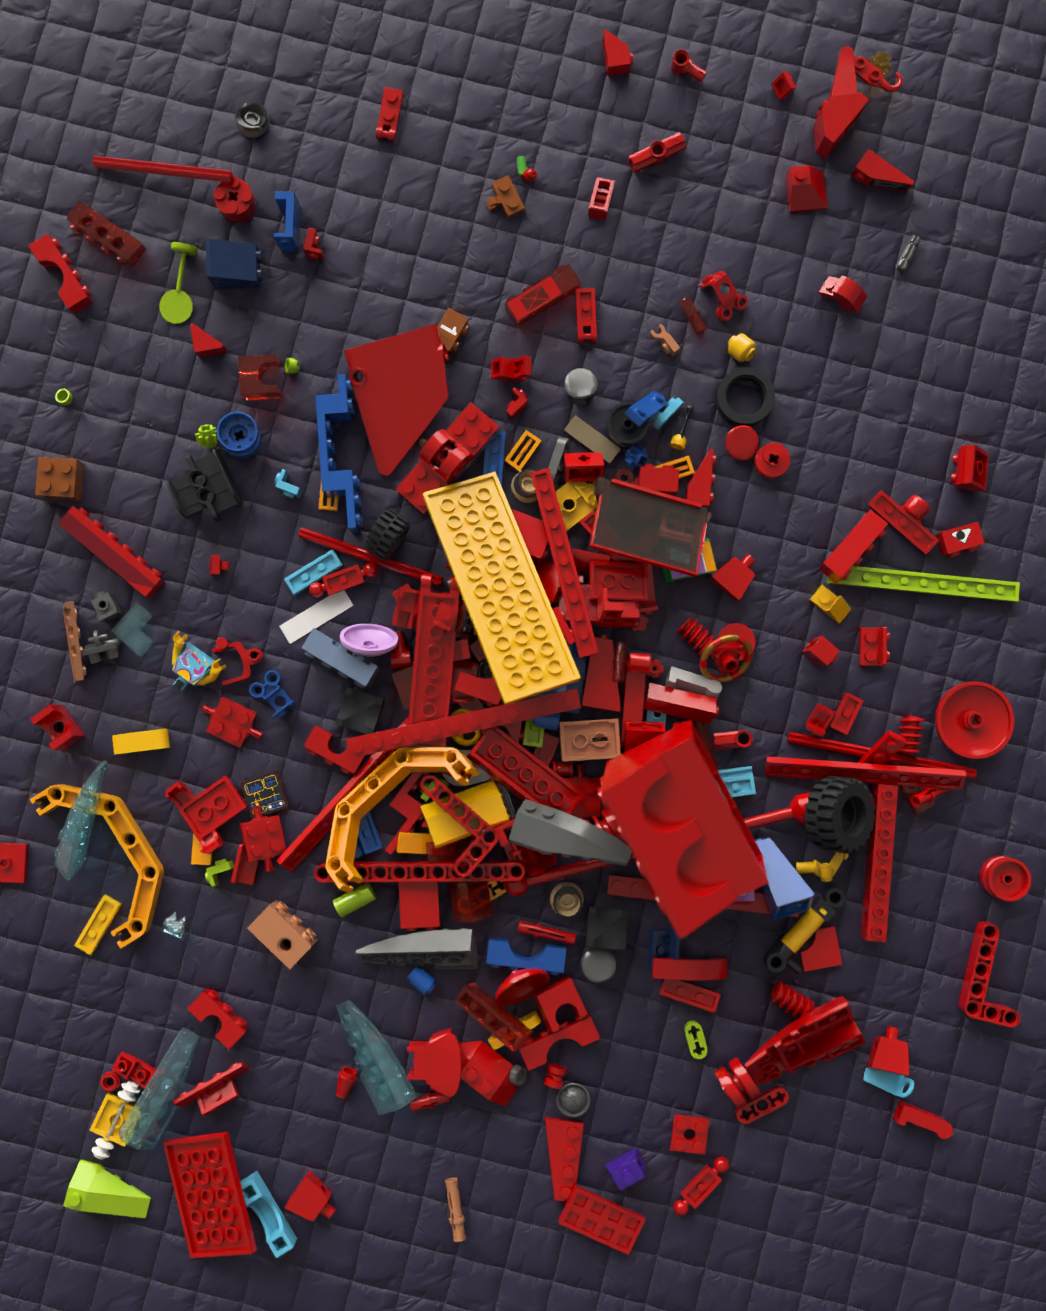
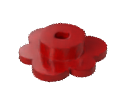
(642, 623)

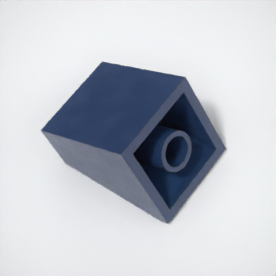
(233, 264)

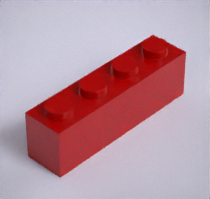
(853, 546)

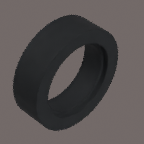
(752, 375)

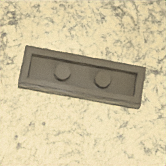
(592, 439)

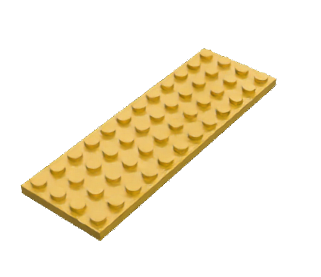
(500, 588)

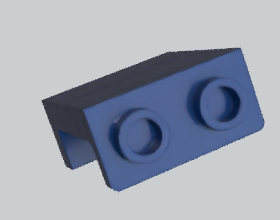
(288, 205)

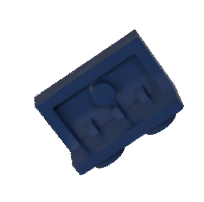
(663, 944)

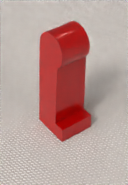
(920, 1117)

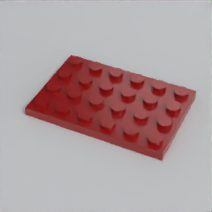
(209, 1195)

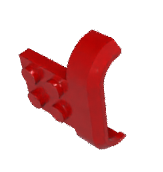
(208, 809)

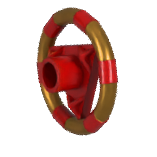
(726, 658)

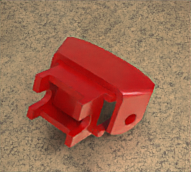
(437, 1062)

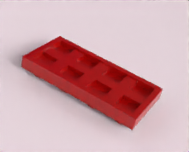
(601, 1219)

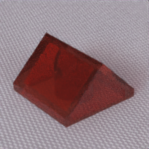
(470, 900)

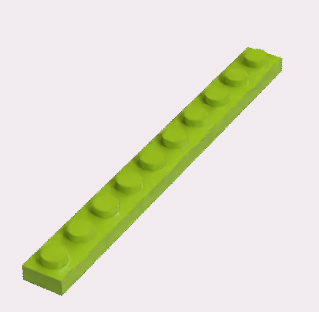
(931, 584)

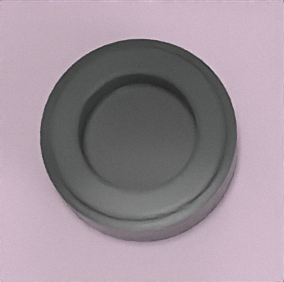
(518, 1075)

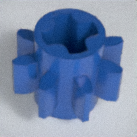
(636, 457)

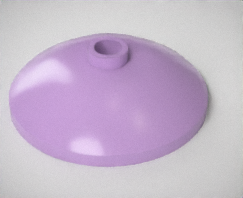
(368, 639)

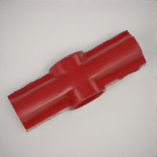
(667, 147)

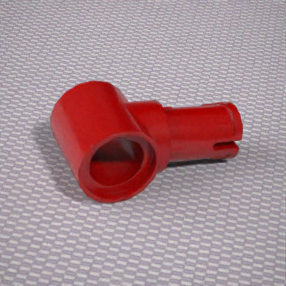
(687, 67)
(401, 656)

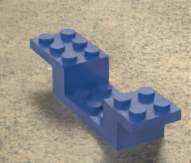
(334, 483)

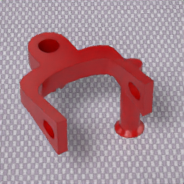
(246, 656)

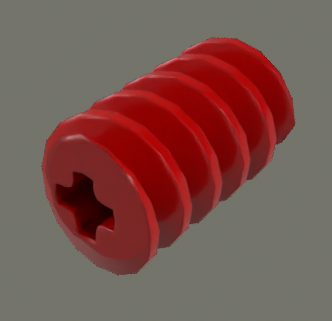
(695, 635)
(910, 732)
(791, 999)

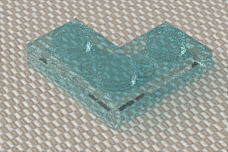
(129, 629)

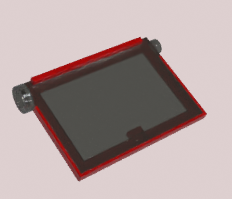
(648, 526)

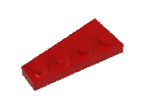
(564, 1147)

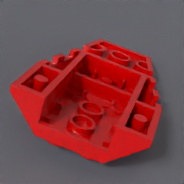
(812, 1037)

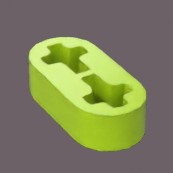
(691, 1040)

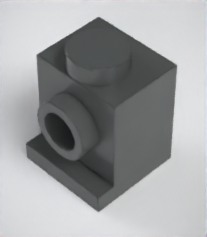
(112, 608)

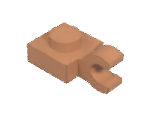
(668, 345)

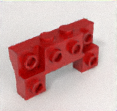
(408, 605)

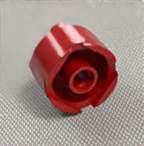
(232, 210)

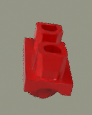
(523, 854)

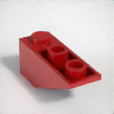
(700, 485)

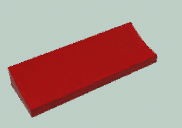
(522, 772)

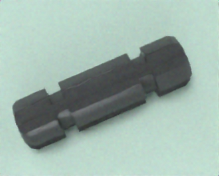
(908, 253)

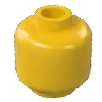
(741, 348)

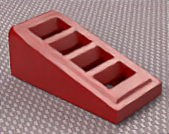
(600, 210)

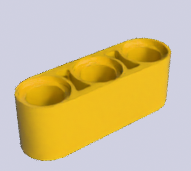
(140, 741)

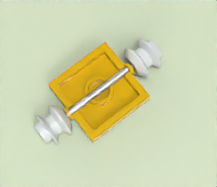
(111, 1118)

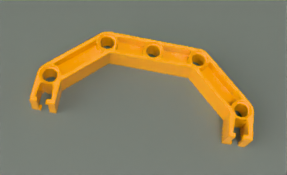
(367, 795)
(139, 854)

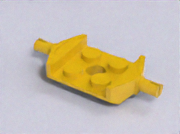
(583, 498)

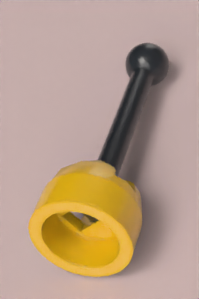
(678, 440)

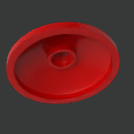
(520, 986)

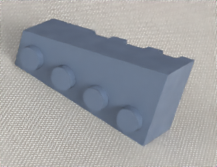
(337, 656)

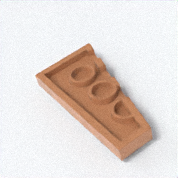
(73, 637)

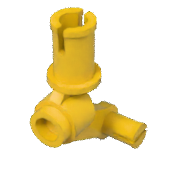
(824, 870)

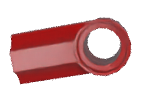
(729, 739)

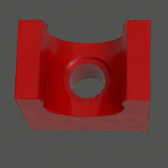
(49, 720)
(553, 996)

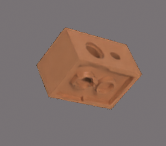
(589, 739)
(276, 926)

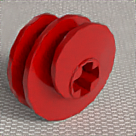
(776, 468)

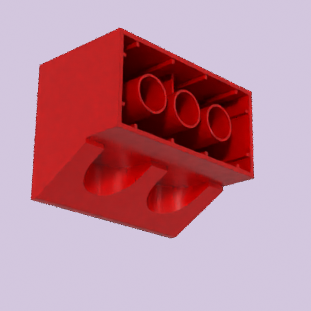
(682, 827)

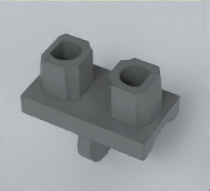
(93, 650)

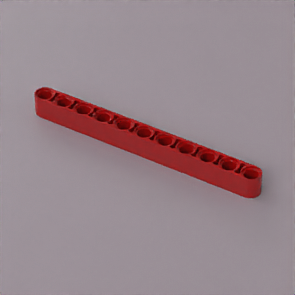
(429, 868)

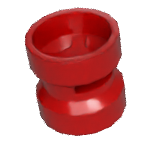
(555, 1075)

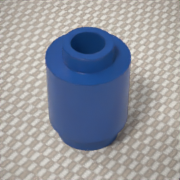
(421, 980)

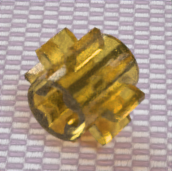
(881, 61)

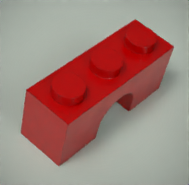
(319, 743)
(209, 1004)

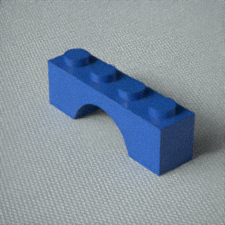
(550, 959)

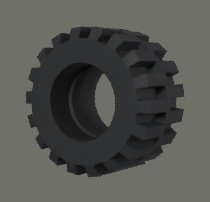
(387, 534)

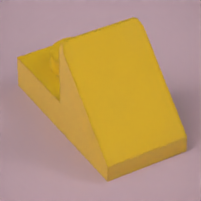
(830, 604)

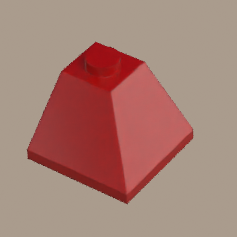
(805, 189)

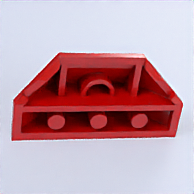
(486, 1071)

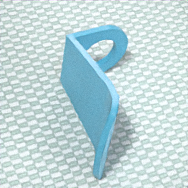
(889, 1082)

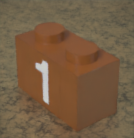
(451, 329)

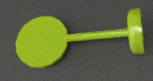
(176, 304)

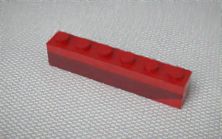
(111, 552)

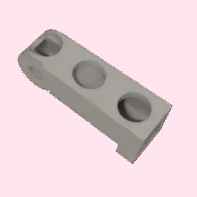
(692, 682)

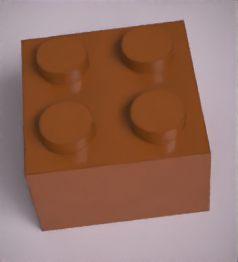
(59, 479)

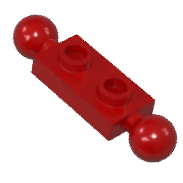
(343, 580)
(701, 1186)

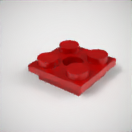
(697, 1142)

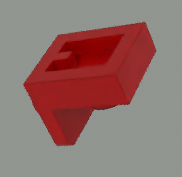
(311, 244)
(517, 406)
(445, 617)

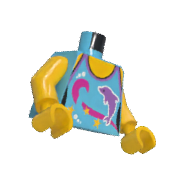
(193, 664)

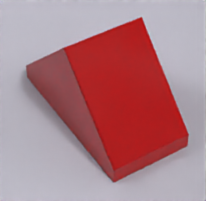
(205, 344)

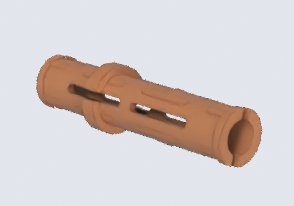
(456, 1218)

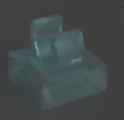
(173, 927)

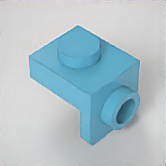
(288, 489)

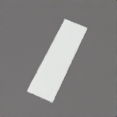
(315, 616)

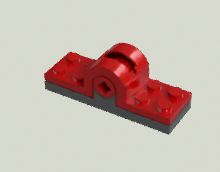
(448, 455)

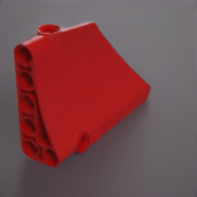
(399, 390)

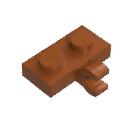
(506, 197)

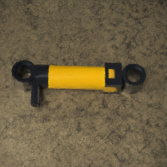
(820, 911)

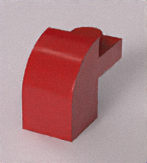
(845, 291)
(510, 369)

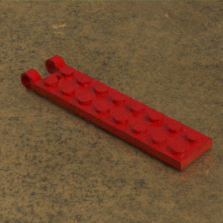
(432, 661)

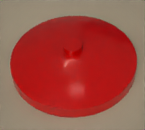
(974, 720)

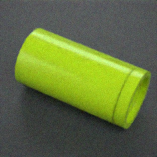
(354, 900)

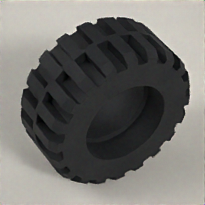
(839, 814)

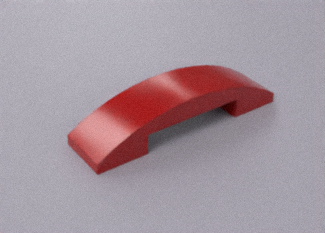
(689, 969)

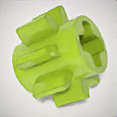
(207, 436)

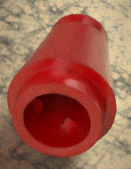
(346, 1080)

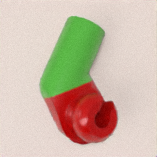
(525, 172)

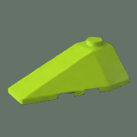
(102, 1192)

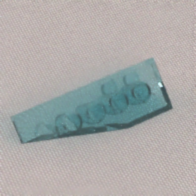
(79, 824)
(380, 1068)
(156, 1105)

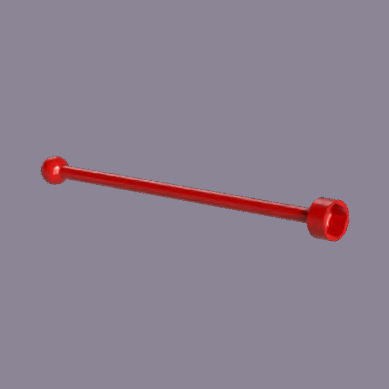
(517, 888)

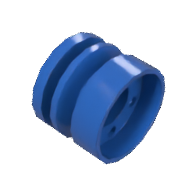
(235, 425)

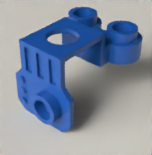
(270, 692)

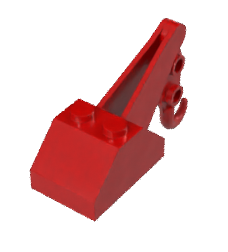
(844, 103)

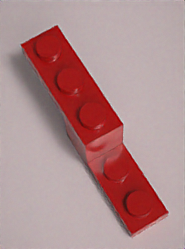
(407, 806)

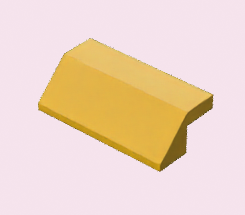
(482, 799)

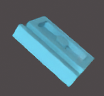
(739, 780)

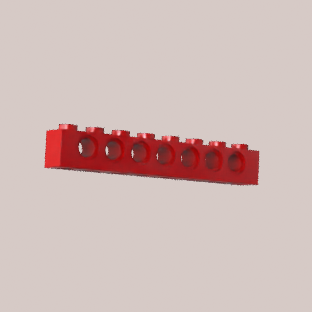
(879, 864)

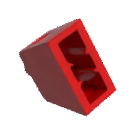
(735, 577)
(889, 1054)
(310, 1198)

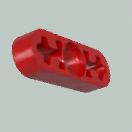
(777, 1103)

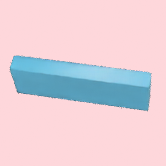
(313, 572)

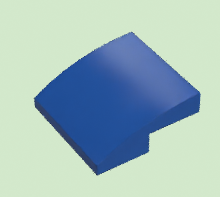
(367, 837)

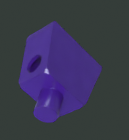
(626, 1169)

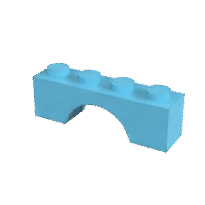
(277, 1229)

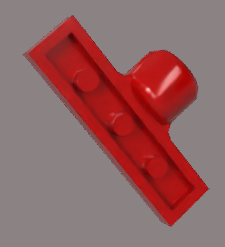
(906, 519)

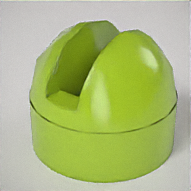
(292, 365)
(64, 397)

